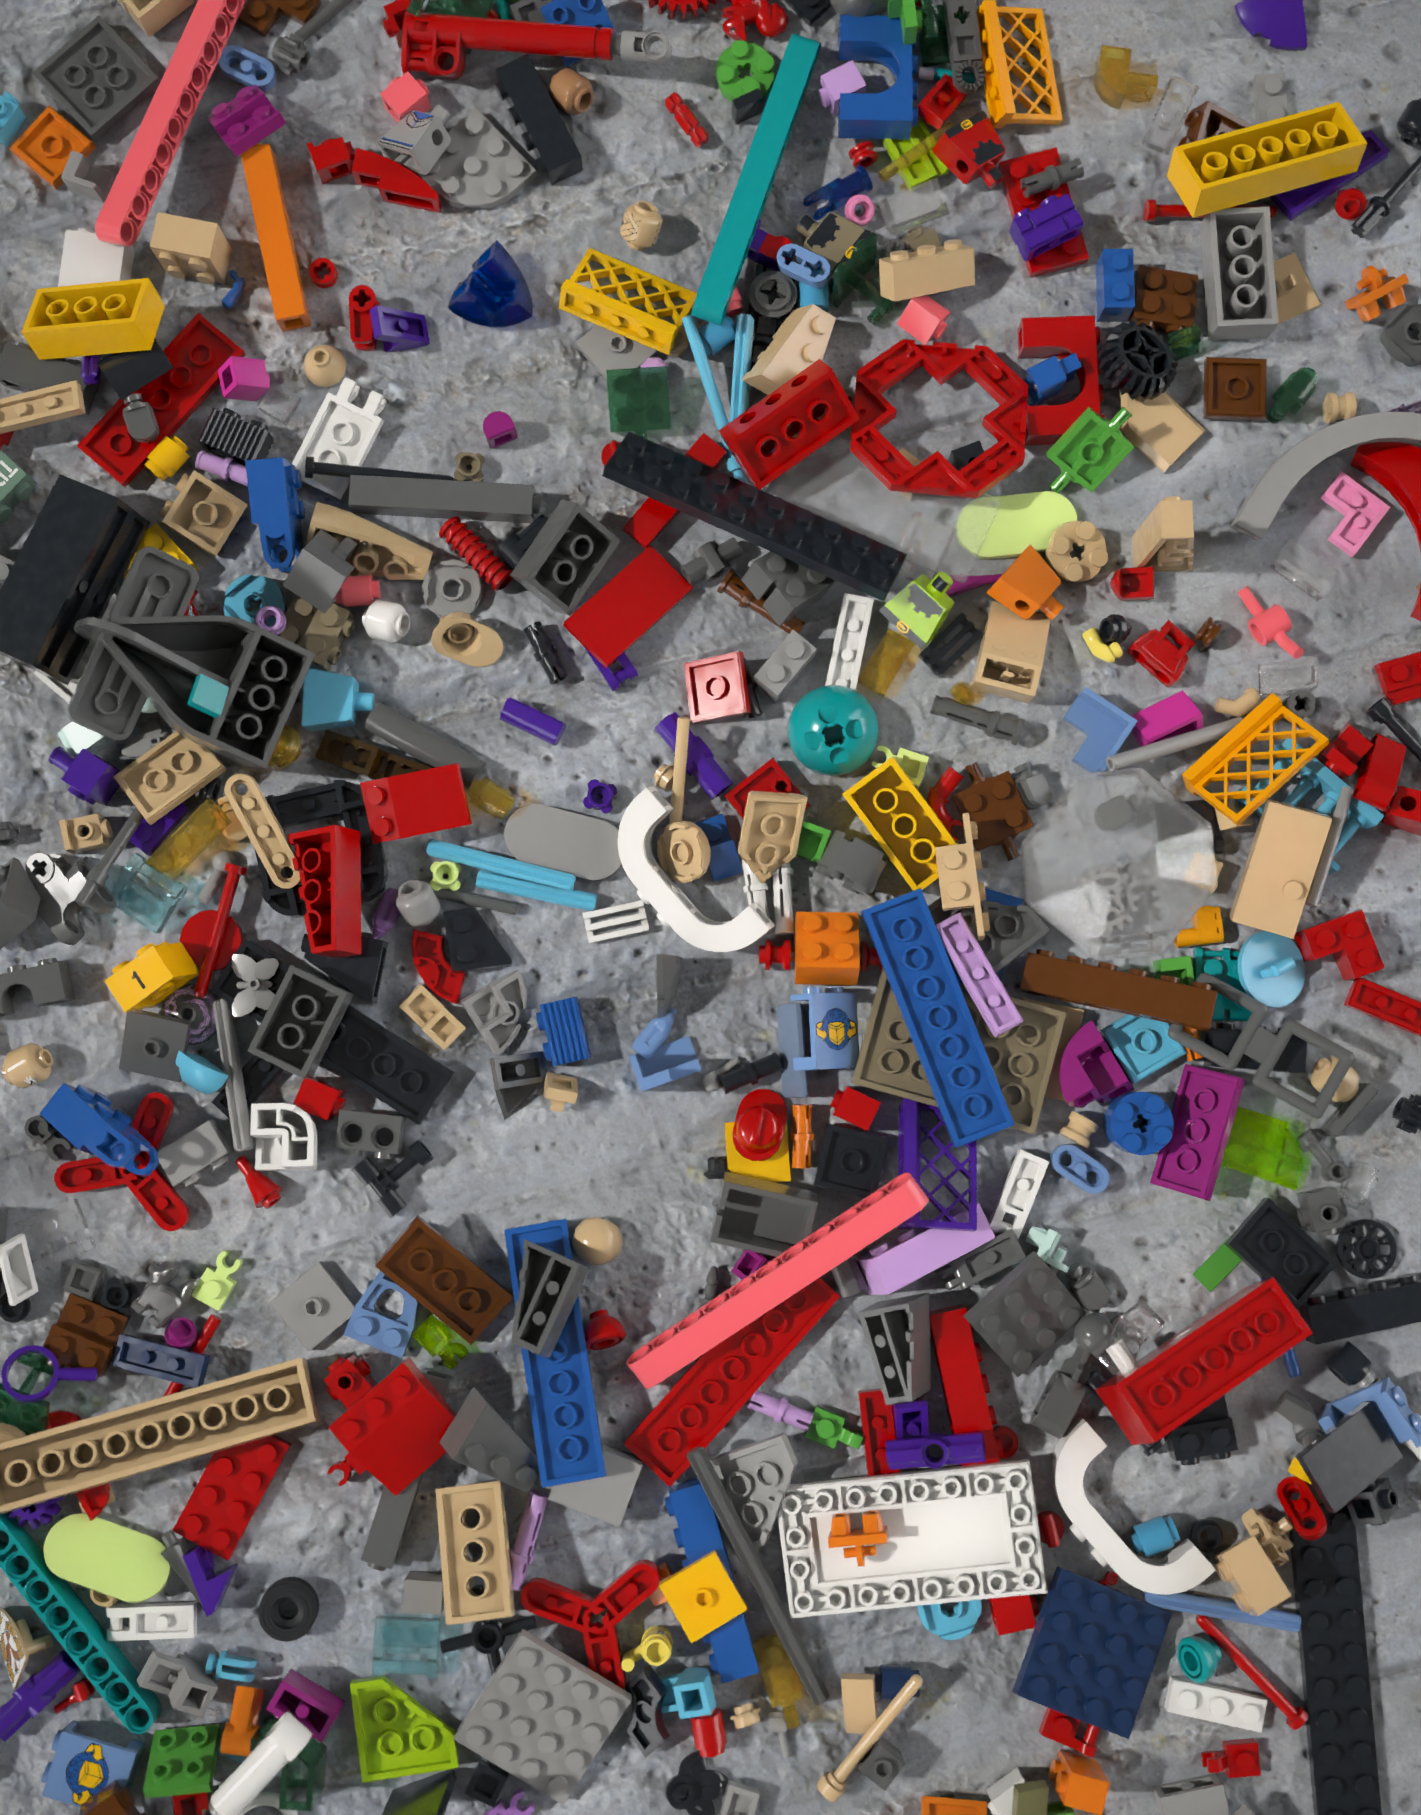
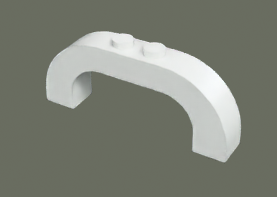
(665, 896)
(1164, 1575)

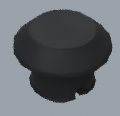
(716, 1170)

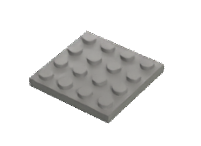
(543, 1717)

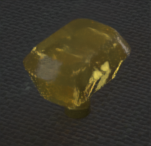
(962, 693)

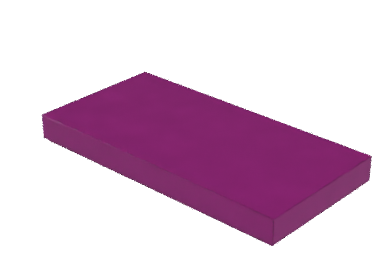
(1201, 1129)

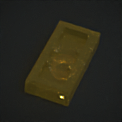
(885, 662)

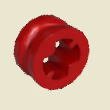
(863, 154)
(318, 265)

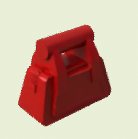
(1160, 655)

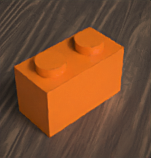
(1079, 1782)

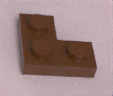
(262, 14)

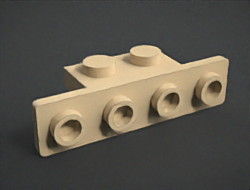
(959, 879)

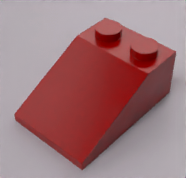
(416, 803)

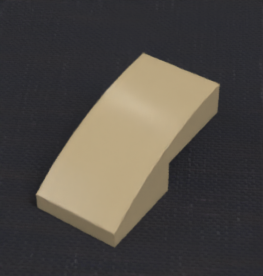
(432, 1016)
(859, 1702)

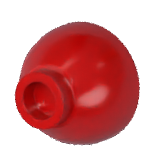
(603, 1331)

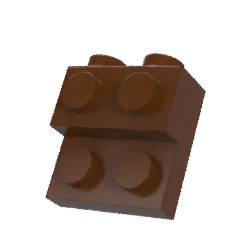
(1210, 121)
(1164, 299)
(85, 1334)

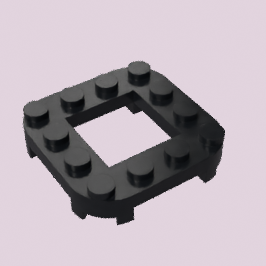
(317, 804)

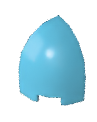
(200, 1073)

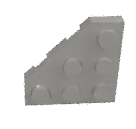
(757, 1482)

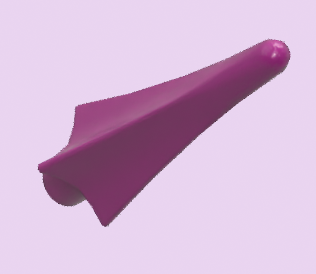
(971, 583)

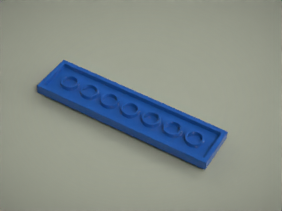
(937, 1018)
(561, 1385)

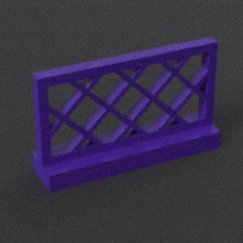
(910, 1162)

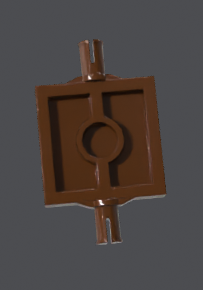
(995, 808)

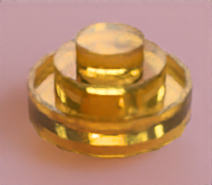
(286, 749)

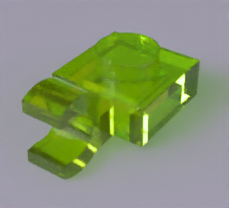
(437, 1340)

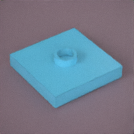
(1141, 1045)

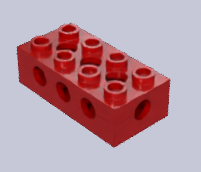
(816, 414)

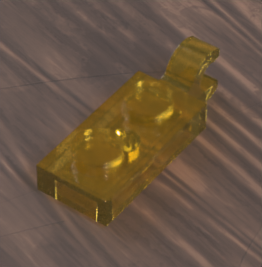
(779, 1677)

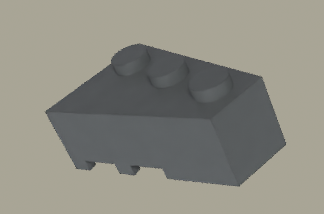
(900, 1346)

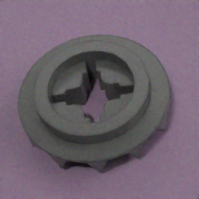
(764, 284)

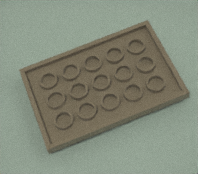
(1018, 1057)

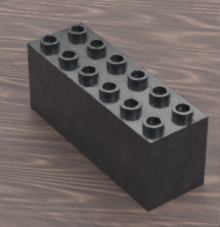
(65, 575)

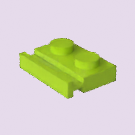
(923, 169)

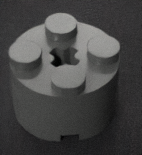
(852, 862)

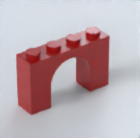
(1061, 337)

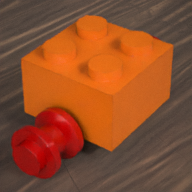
(823, 949)

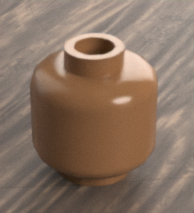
(571, 92)

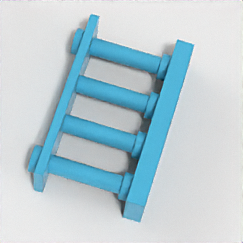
(1317, 775)

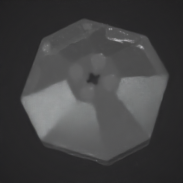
(1073, 871)

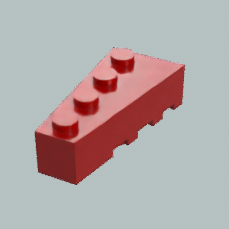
(331, 888)

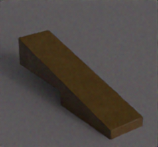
(363, 758)

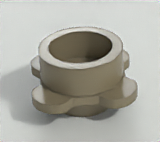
(463, 460)

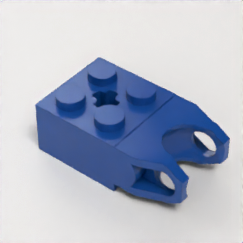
(276, 508)
(98, 1128)

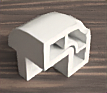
(283, 1137)

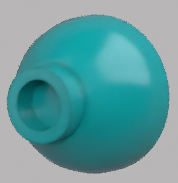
(1198, 1658)

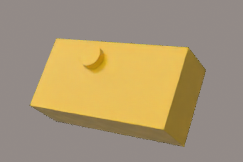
(93, 319)
(900, 822)

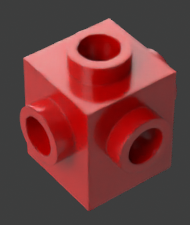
(340, 1388)

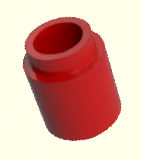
(709, 1734)

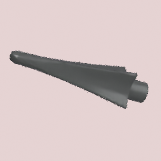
(174, 1554)

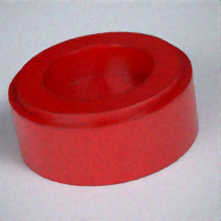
(1008, 1439)

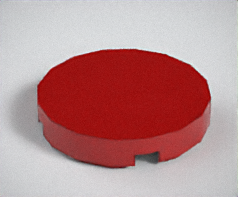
(197, 933)

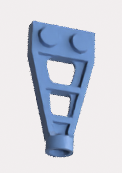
(380, 1329)

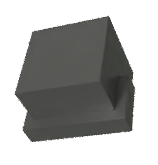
(321, 570)

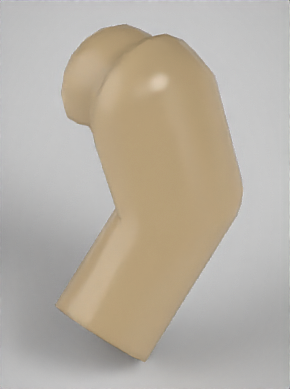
(1240, 706)

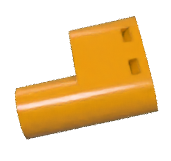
(1206, 929)

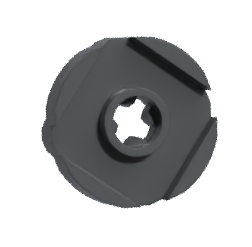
(1396, 337)

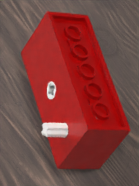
(1200, 1362)

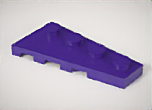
(1301, 199)

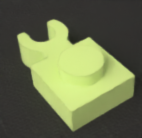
(911, 762)
(215, 1284)

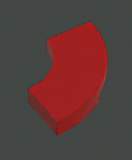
(434, 967)

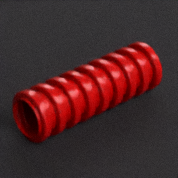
(476, 553)

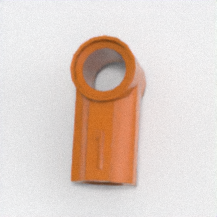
(242, 1721)

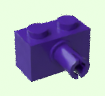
(87, 775)

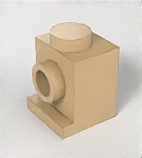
(98, 837)

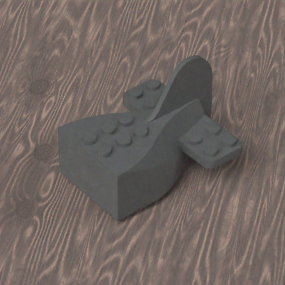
(158, 652)

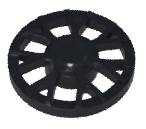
(1366, 1248)

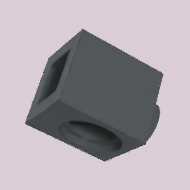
(882, 1763)

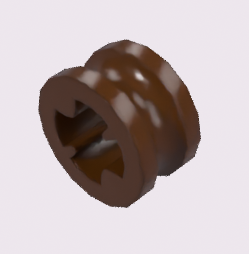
(1207, 632)

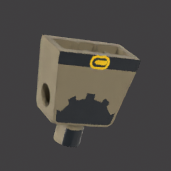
(831, 238)

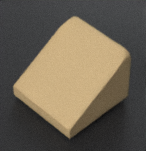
(1226, 824)

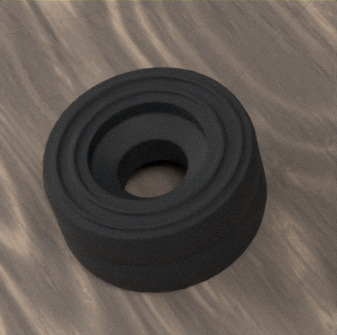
(288, 1628)

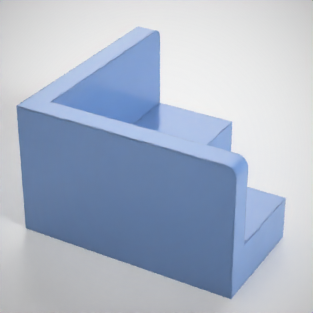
(1104, 726)
(666, 1065)

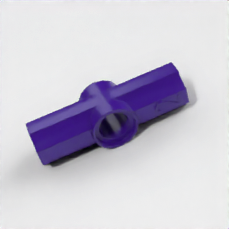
(699, 758)
(957, 1449)
(36, 1693)

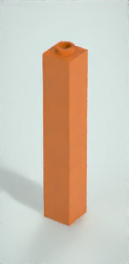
(275, 237)

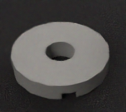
(452, 572)

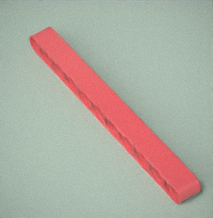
(166, 121)
(778, 1280)

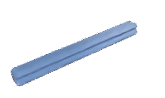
(1224, 1610)

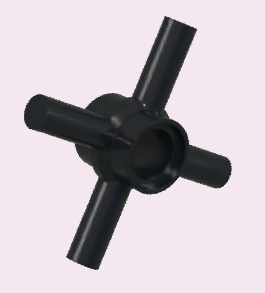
(484, 1646)

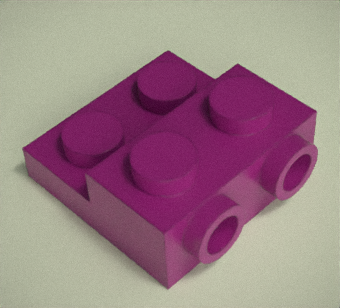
(245, 119)

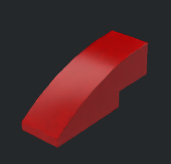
(394, 181)

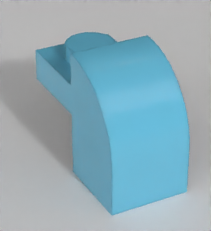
(689, 1693)

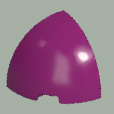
(1090, 1070)

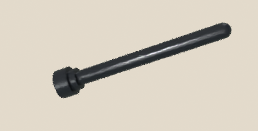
(1383, 713)

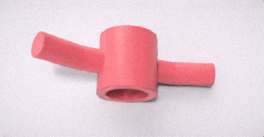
(1269, 624)

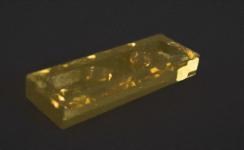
(189, 840)

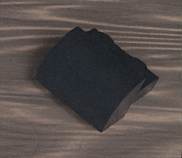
(134, 369)

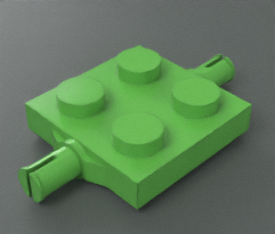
(1090, 449)

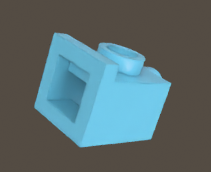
(10, 117)

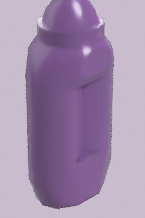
(385, 914)

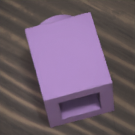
(840, 80)

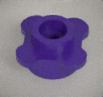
(596, 788)

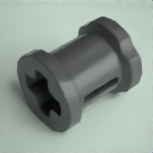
(1306, 701)

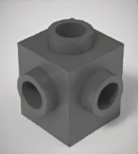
(1321, 1210)

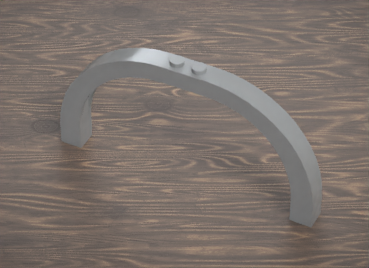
(1282, 476)

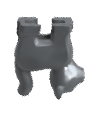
(161, 1296)

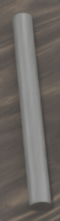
(1330, 846)

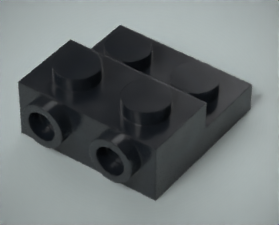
(1203, 1435)

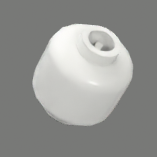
(386, 621)

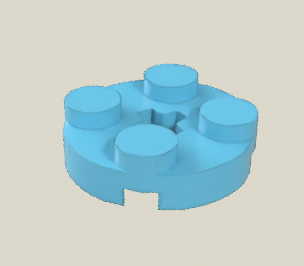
(252, 587)
(950, 1625)

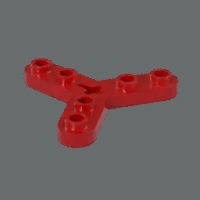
(154, 1191)
(575, 1609)

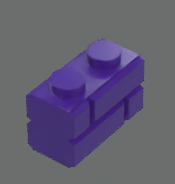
(1045, 226)

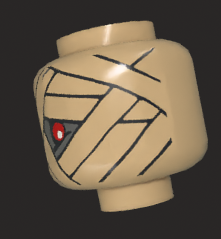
(641, 225)

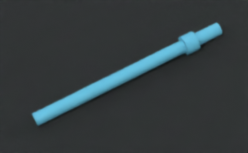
(711, 391)

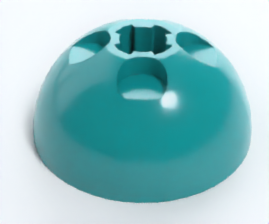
(827, 710)

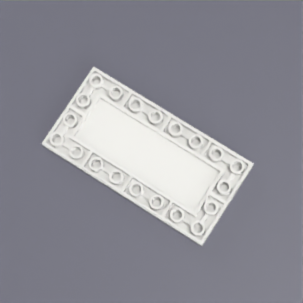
(949, 1539)

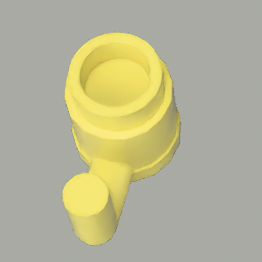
(654, 1648)

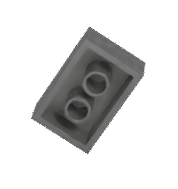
(565, 557)
(300, 1022)

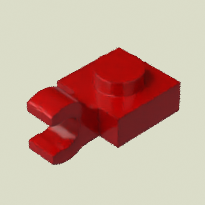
(1238, 1758)

